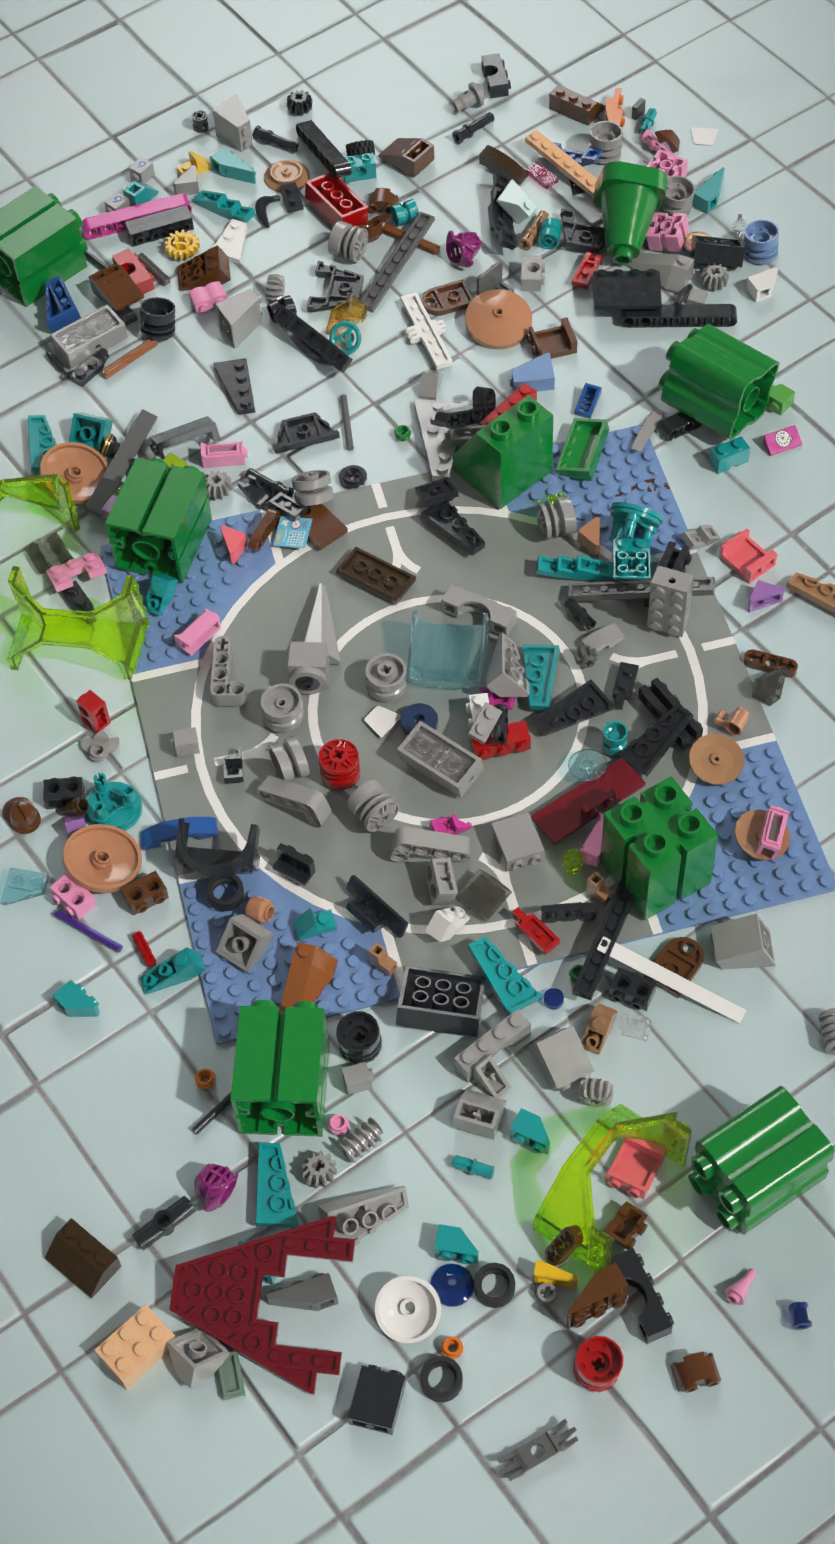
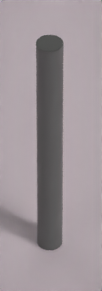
(346, 420)

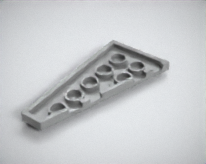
(435, 438)

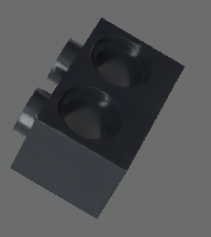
(64, 790)
(635, 984)

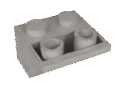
(478, 1113)

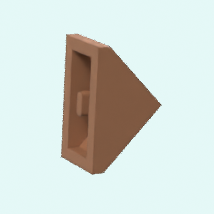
(590, 536)

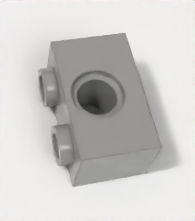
(531, 273)

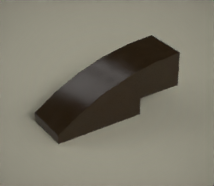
(502, 164)

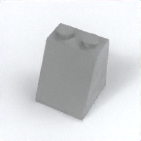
(233, 123)
(239, 316)
(742, 943)
(562, 1058)

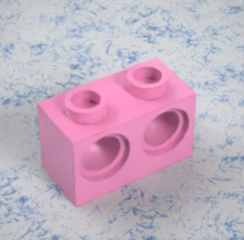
(72, 896)

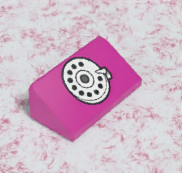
(782, 440)

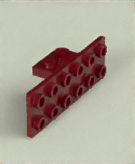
(587, 800)

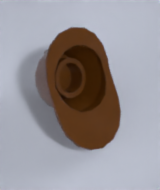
(374, 226)
(22, 815)

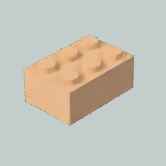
(135, 1346)

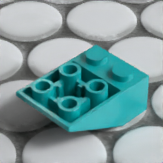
(631, 559)

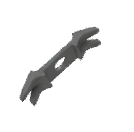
(547, 1441)

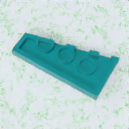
(39, 439)
(540, 672)
(506, 983)
(274, 1196)

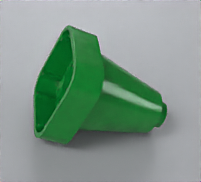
(628, 201)

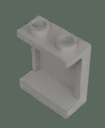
(518, 841)

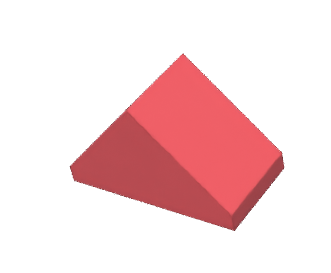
(234, 542)

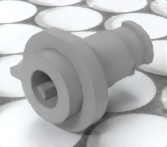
(470, 97)

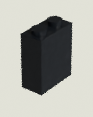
(377, 1399)

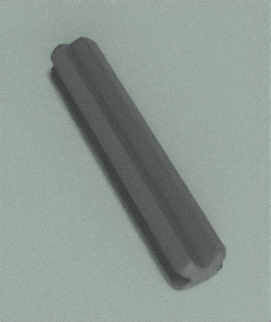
(154, 269)

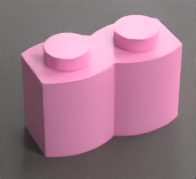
(207, 297)

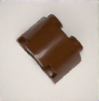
(381, 199)
(627, 1225)
(695, 1370)

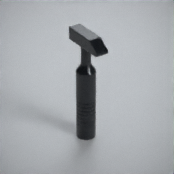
(58, 365)

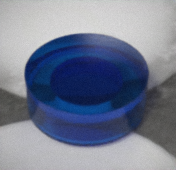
(553, 998)

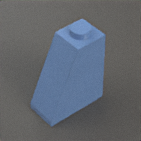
(535, 373)

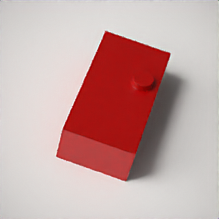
(336, 200)

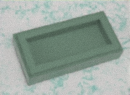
(231, 1377)

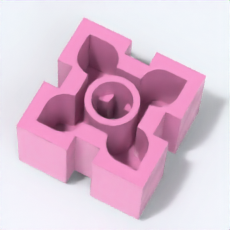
(671, 166)
(667, 232)

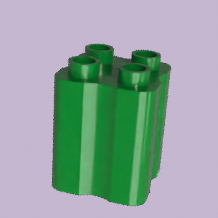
(718, 380)
(760, 1161)

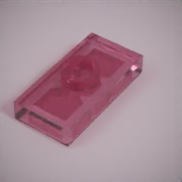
(542, 175)

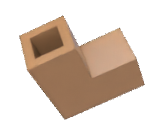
(598, 890)
(380, 959)

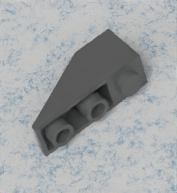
(307, 1295)

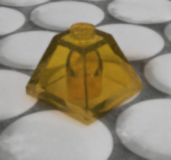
(349, 310)

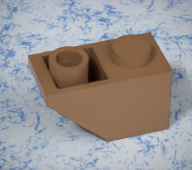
(599, 1028)

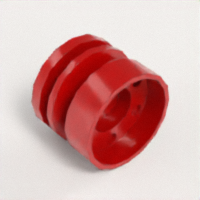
(339, 764)
(601, 1351)

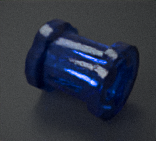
(800, 1315)

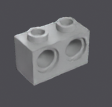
(441, 881)

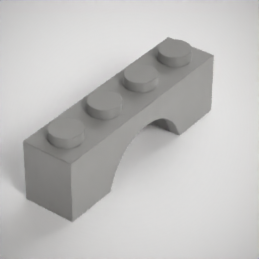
(460, 601)
(506, 1033)

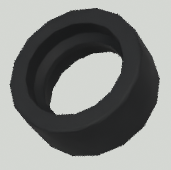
(228, 904)
(494, 1268)
(443, 1361)

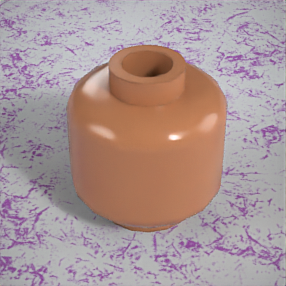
(259, 909)

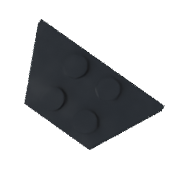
(303, 431)

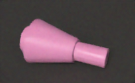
(737, 1291)

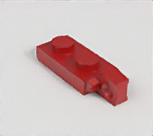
(535, 931)

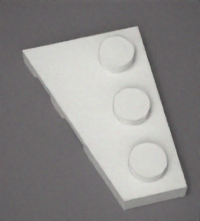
(233, 239)

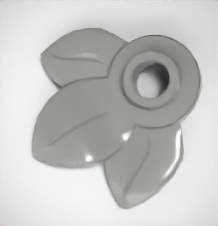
(100, 744)

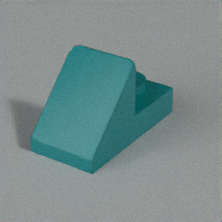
(312, 924)

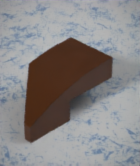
(670, 137)

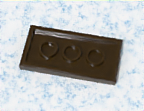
(376, 575)

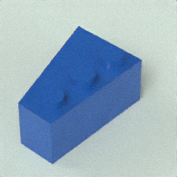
(60, 306)

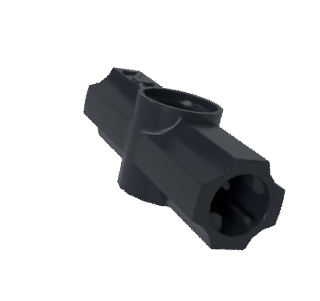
(153, 1231)

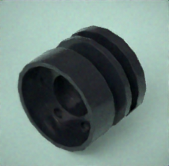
(157, 318)
(359, 1026)

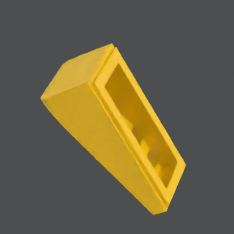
(550, 1274)

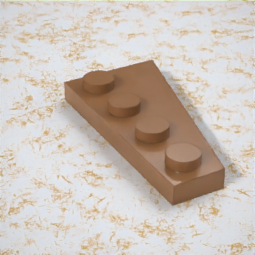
(813, 590)

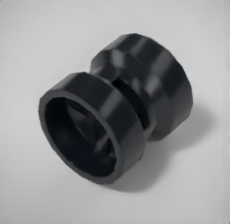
(200, 121)

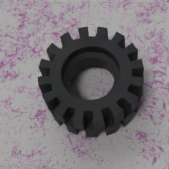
(360, 147)

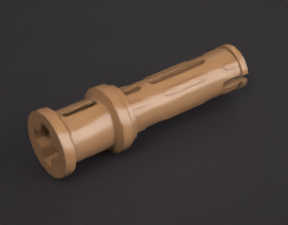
(530, 234)

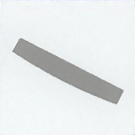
(647, 429)

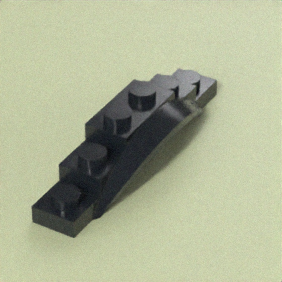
(499, 220)
(311, 341)

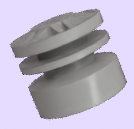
(608, 138)
(678, 196)
(348, 241)
(556, 517)
(373, 805)

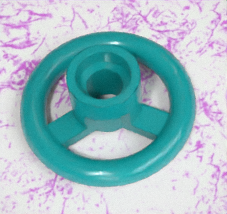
(351, 337)

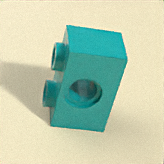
(362, 167)

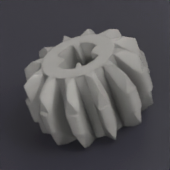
(714, 277)
(275, 287)
(218, 484)
(595, 1092)
(326, 1172)

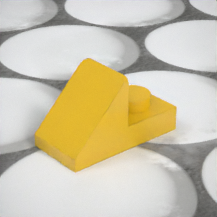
(197, 160)

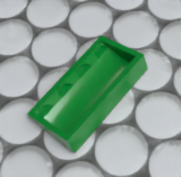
(583, 448)

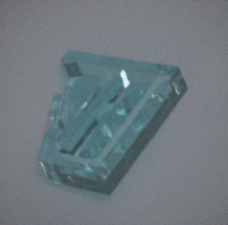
(23, 885)

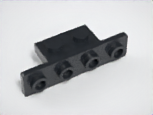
(373, 910)

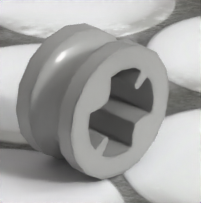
(541, 1289)

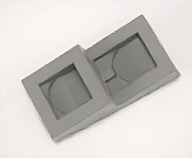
(701, 537)
(606, 636)

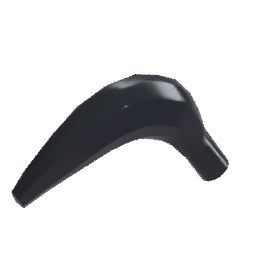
(261, 206)

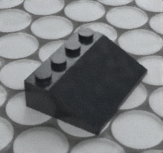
(626, 289)
(440, 1001)

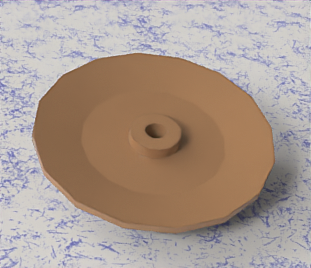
(286, 172)
(716, 759)
(748, 833)

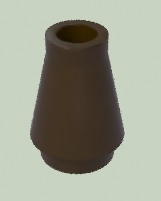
(76, 806)

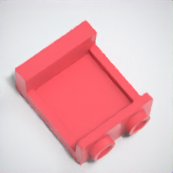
(747, 556)
(636, 1166)

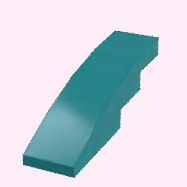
(225, 207)
(576, 569)

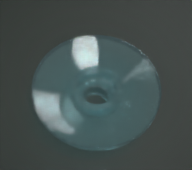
(590, 759)

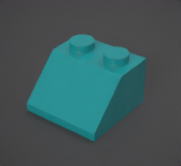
(90, 430)

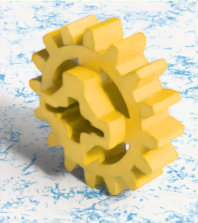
(182, 244)

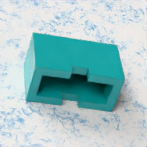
(729, 454)

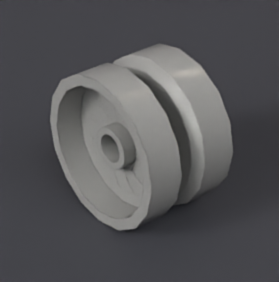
(312, 487)
(386, 677)
(282, 707)
(289, 759)

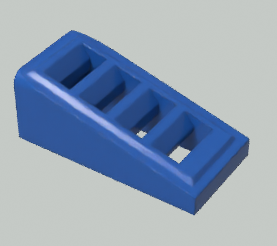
(591, 389)

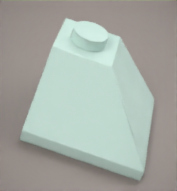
(516, 202)

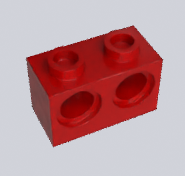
(93, 711)

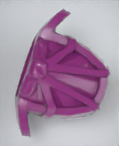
(469, 245)
(214, 1185)

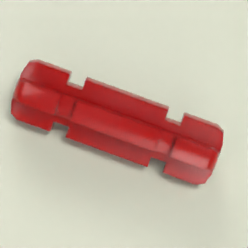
(144, 949)

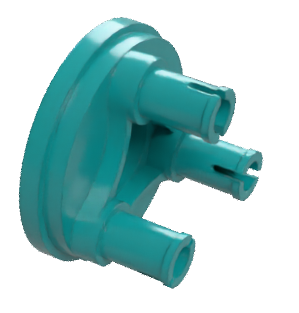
(633, 516)
(113, 804)

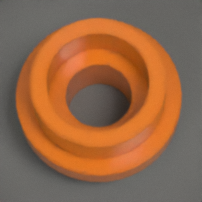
(205, 1073)
(452, 1341)

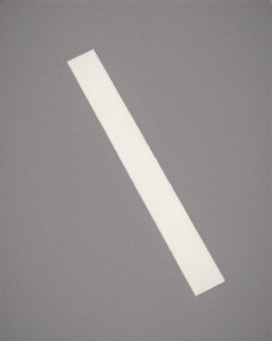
(674, 981)

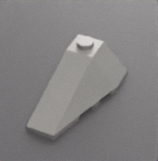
(673, 268)
(505, 671)
(364, 1212)

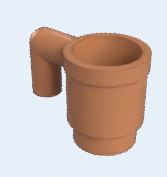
(736, 721)

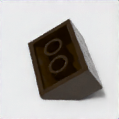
(82, 1258)

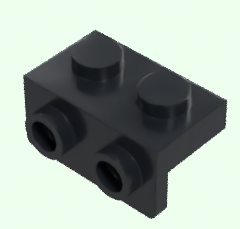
(294, 864)

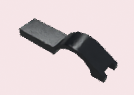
(280, 502)

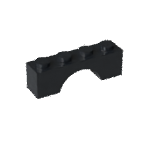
(654, 1320)

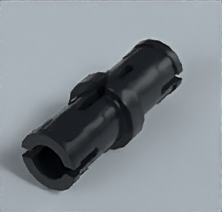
(580, 613)

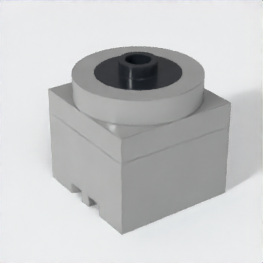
(309, 666)

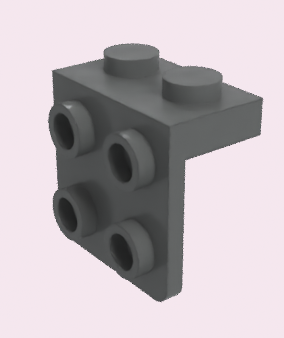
(492, 279)

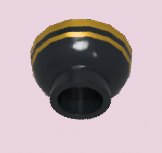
(111, 446)

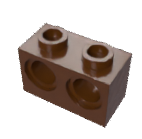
(142, 889)

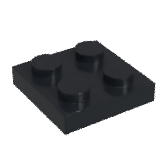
(436, 492)

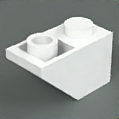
(762, 284)
(447, 923)

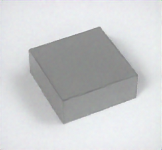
(697, 296)

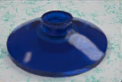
(453, 1294)

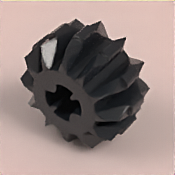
(299, 102)

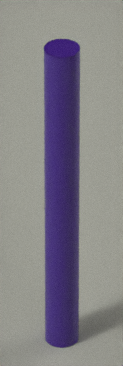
(88, 931)

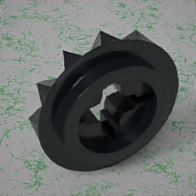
(347, 473)

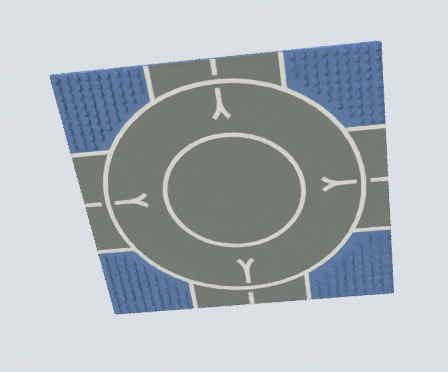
(269, 603)

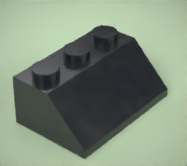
(718, 251)

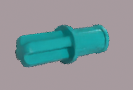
(648, 120)
(473, 1166)

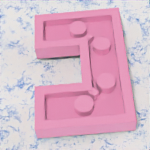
(89, 563)

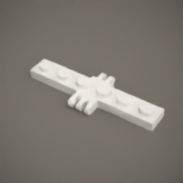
(426, 331)

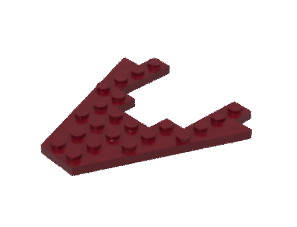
(224, 1297)

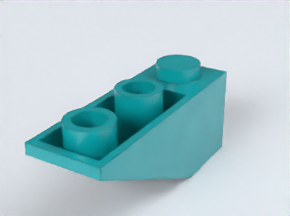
(230, 166)
(708, 194)
(173, 971)

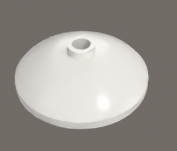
(406, 1324)

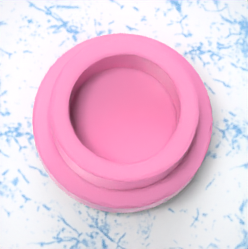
(338, 1124)

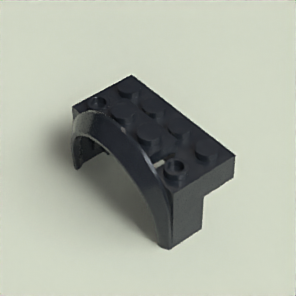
(216, 861)

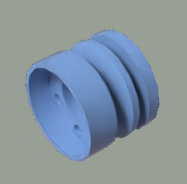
(761, 241)

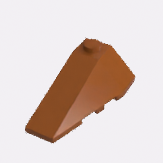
(308, 975)

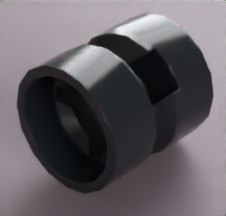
(275, 305)

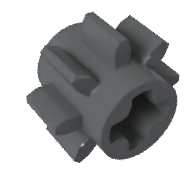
(585, 656)

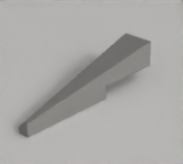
(321, 625)

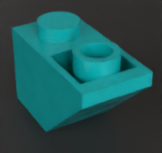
(139, 193)
(160, 593)
(75, 1002)
(529, 1130)
(455, 1245)

